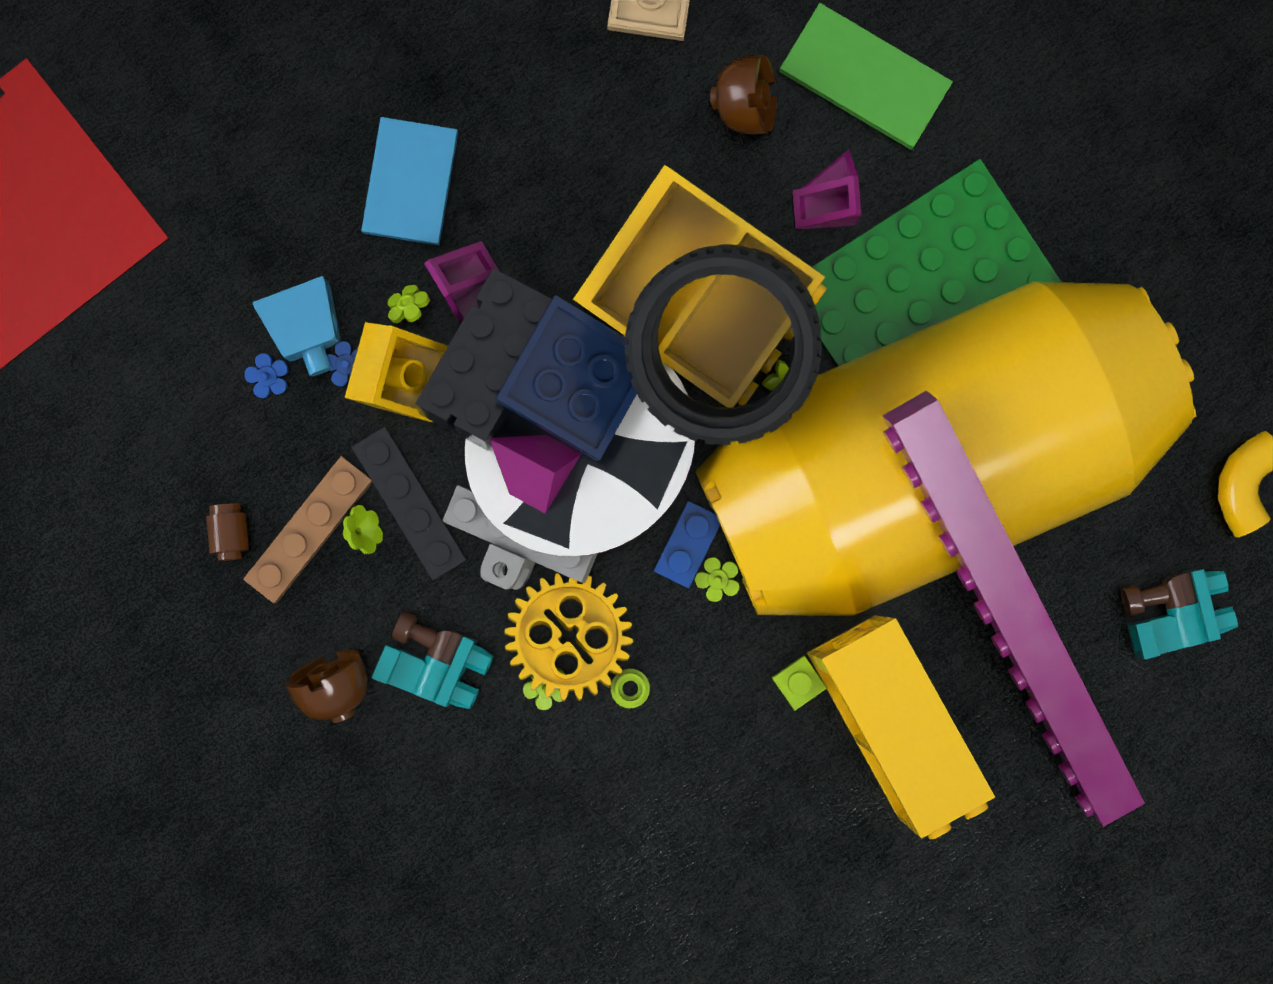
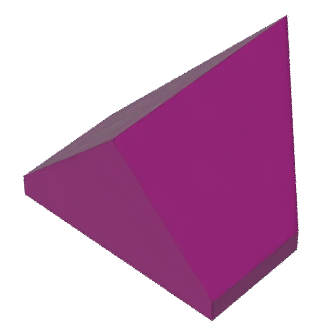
(830, 197)
(461, 276)
(534, 467)

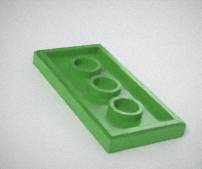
(865, 76)

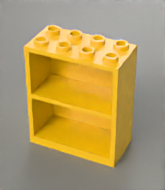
(715, 327)
(901, 726)

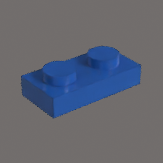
(688, 545)

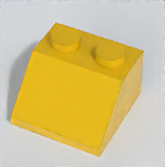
(392, 369)

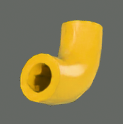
(1240, 485)

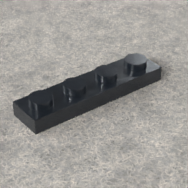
(409, 503)

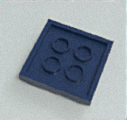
(571, 379)

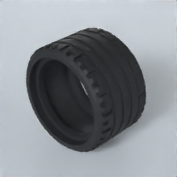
(701, 420)

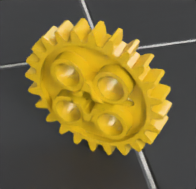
(540, 658)

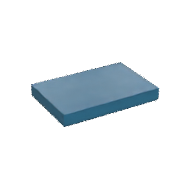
(409, 181)

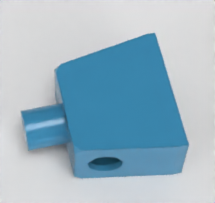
(302, 323)

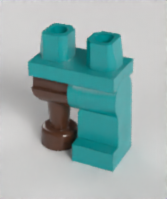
(1189, 613)
(442, 669)

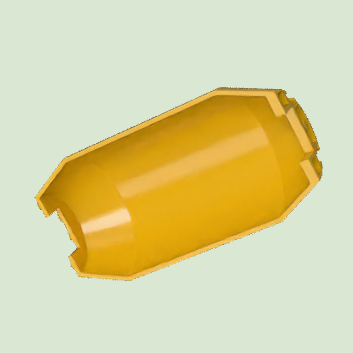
(1051, 394)

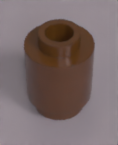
(227, 531)

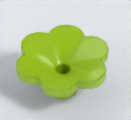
(362, 529)

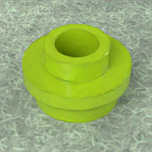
(636, 699)

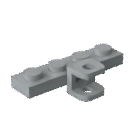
(467, 515)

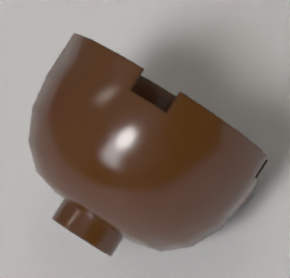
(745, 95)
(330, 687)

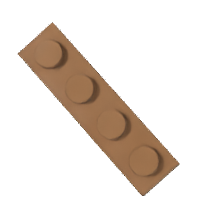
(308, 530)

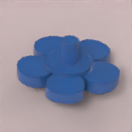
(343, 363)
(267, 376)

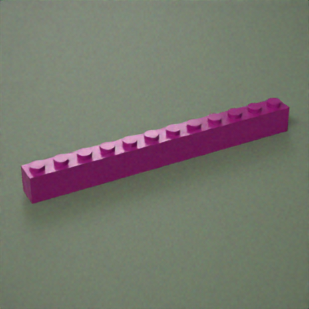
(1012, 607)

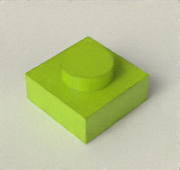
(799, 683)

